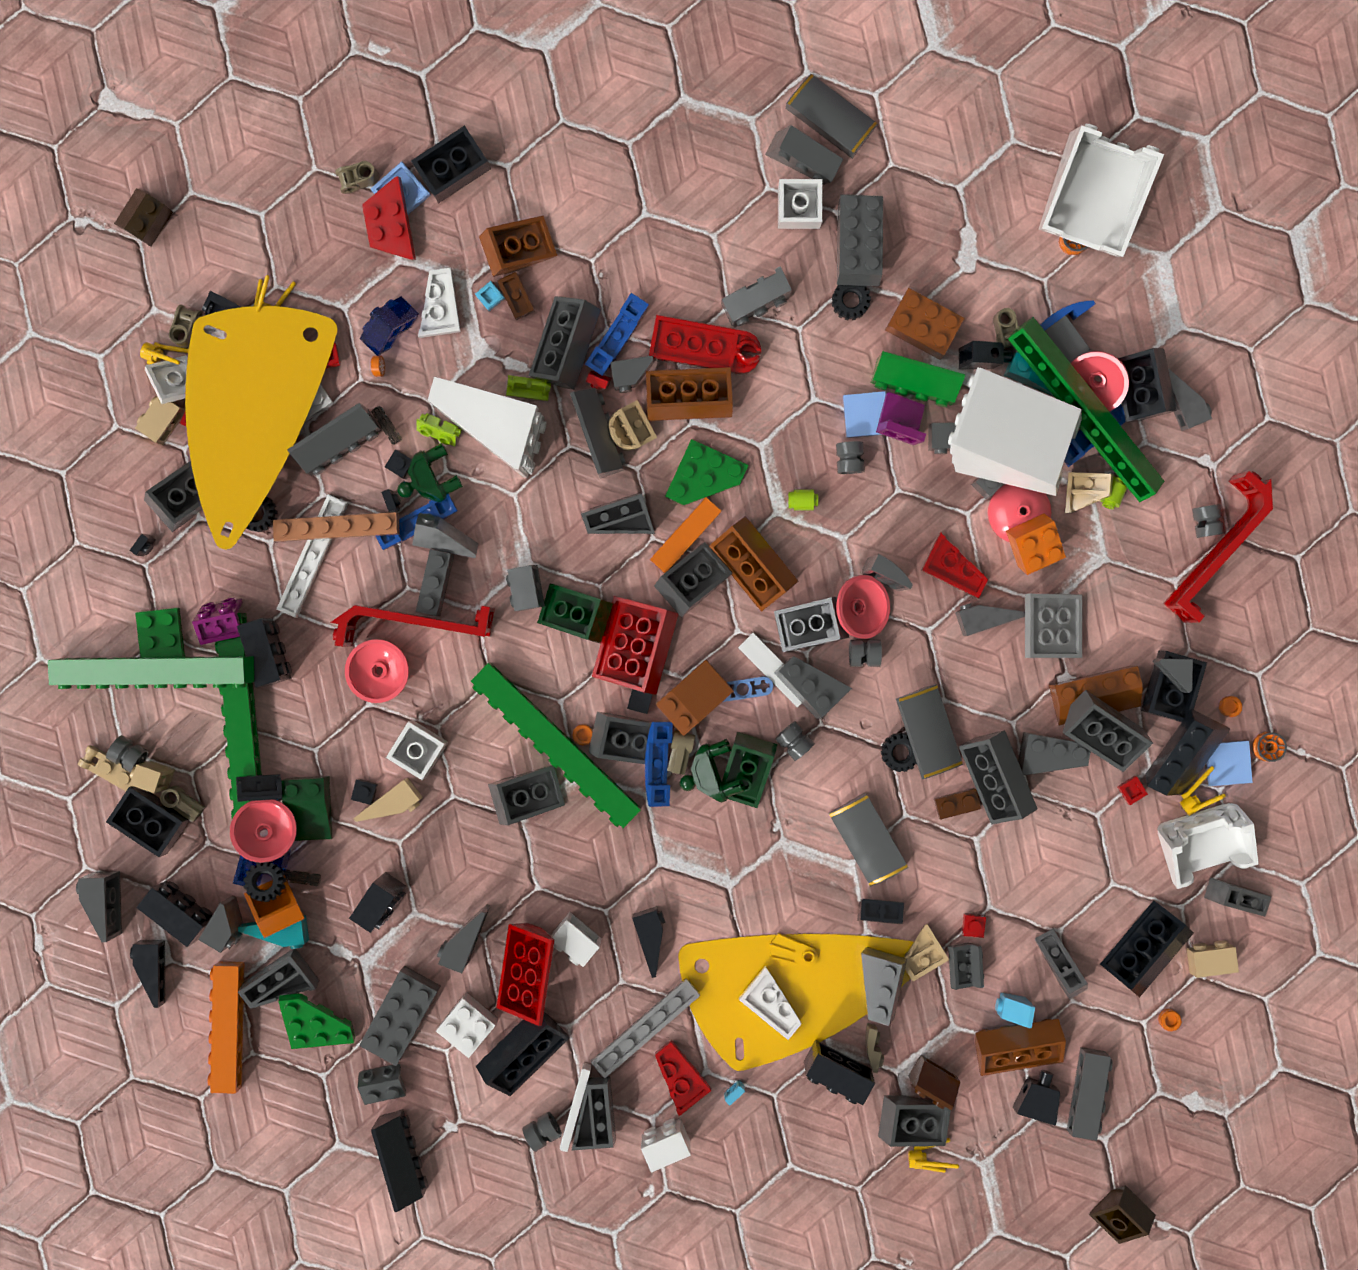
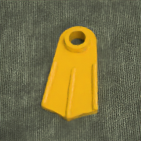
(791, 951)

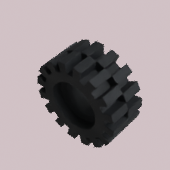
(847, 312)
(267, 520)
(887, 753)
(273, 891)

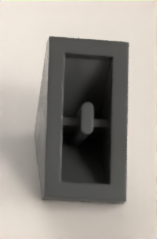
(1178, 671)

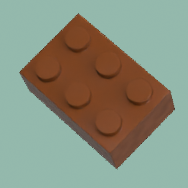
(924, 324)

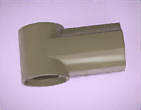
(681, 748)
(184, 804)

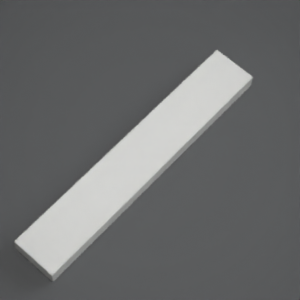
(309, 563)

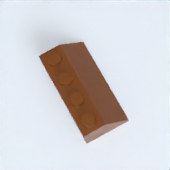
(689, 394)
(753, 563)
(1117, 688)
(1020, 1047)

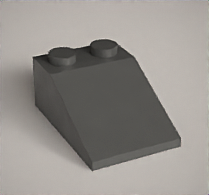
(175, 498)
(692, 579)
(809, 624)
(619, 738)
(526, 795)
(101, 901)
(459, 948)
(913, 1122)

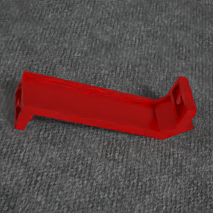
(1259, 506)
(347, 622)

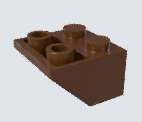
(935, 1082)

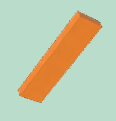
(685, 535)

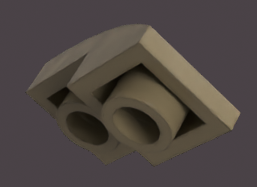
(873, 1052)

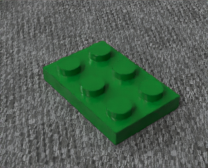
(160, 633)

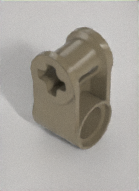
(352, 176)
(183, 322)
(1003, 330)

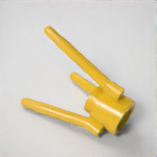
(261, 291)
(154, 354)
(1193, 804)
(918, 1160)

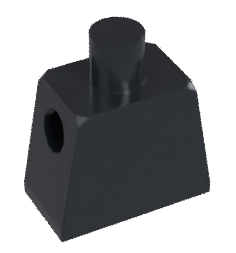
(983, 355)
(1039, 1099)

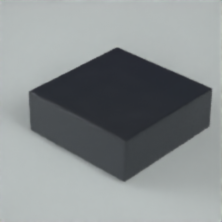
(639, 701)

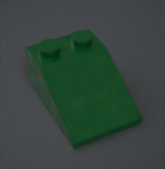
(575, 613)
(750, 762)
(311, 806)

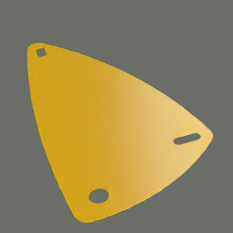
(249, 405)
(822, 995)

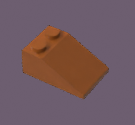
(517, 245)
(694, 697)

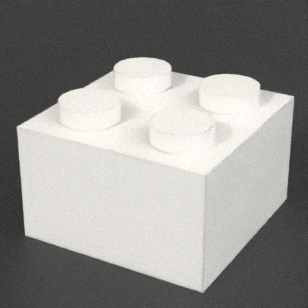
(799, 203)
(417, 749)
(576, 940)
(467, 1025)
(665, 1144)

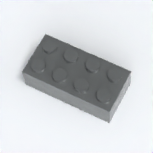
(860, 240)
(998, 777)
(400, 1015)

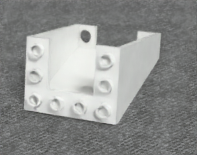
(1099, 191)
(497, 422)
(1012, 434)

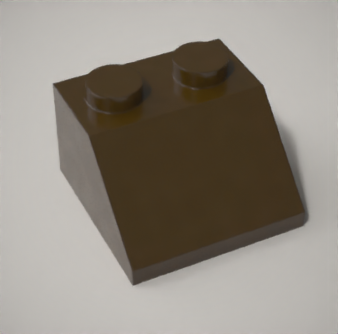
(143, 217)
(1123, 1215)

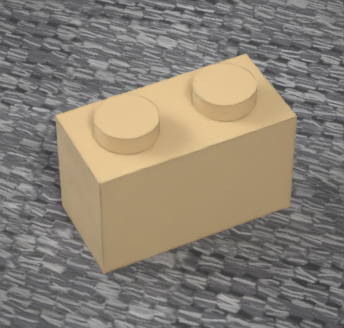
(159, 420)
(151, 776)
(1212, 959)

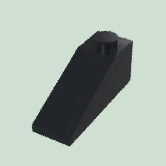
(649, 931)
(150, 967)

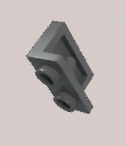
(966, 966)
(381, 1084)

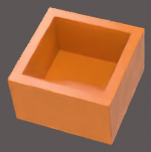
(1035, 544)
(277, 913)

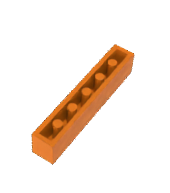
(227, 1027)

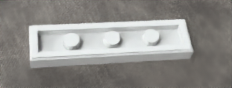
(767, 663)
(575, 1107)

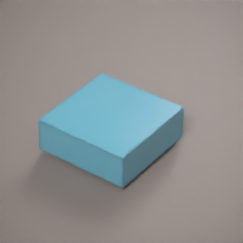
(489, 296)
(734, 1092)

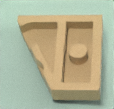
(1087, 489)
(924, 954)

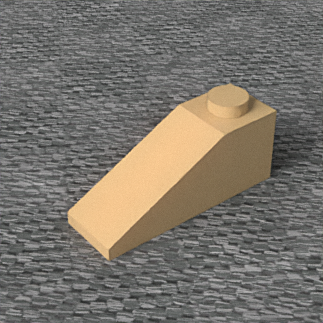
(396, 801)

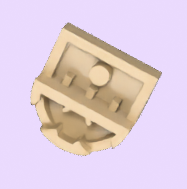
(630, 427)

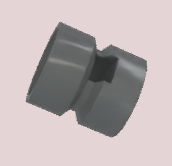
(850, 457)
(1208, 521)
(865, 653)
(795, 741)
(124, 752)
(542, 1131)

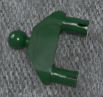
(424, 479)
(707, 776)

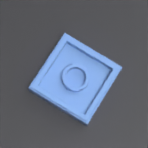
(413, 190)
(862, 413)
(1230, 764)

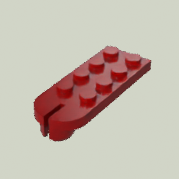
(704, 345)

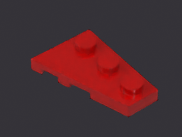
(953, 568)
(683, 1080)

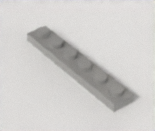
(645, 1028)

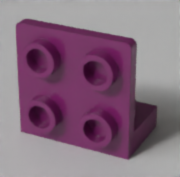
(901, 419)
(217, 621)

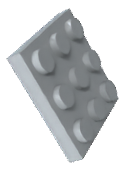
(1053, 626)

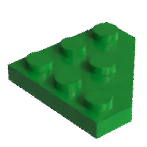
(704, 474)
(313, 1024)

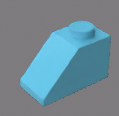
(1015, 1009)

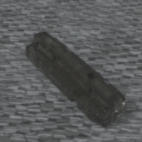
(386, 425)
(302, 877)

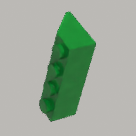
(917, 378)

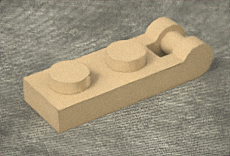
(105, 768)

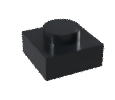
(398, 464)
(392, 500)
(143, 545)
(364, 791)

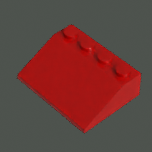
(635, 645)
(525, 972)

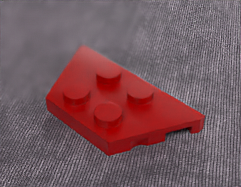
(388, 221)

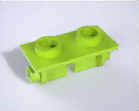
(528, 388)
(428, 427)

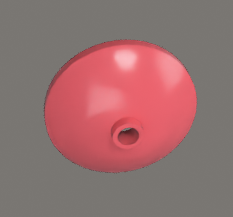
(1112, 371)
(1006, 505)
(863, 606)
(362, 673)
(260, 816)

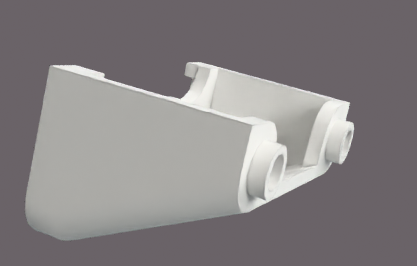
(1206, 841)

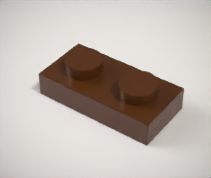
(515, 296)
(957, 803)

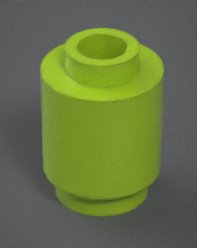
(1118, 492)
(802, 500)

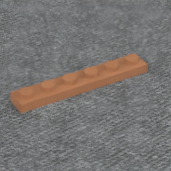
(336, 527)

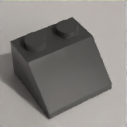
(223, 926)

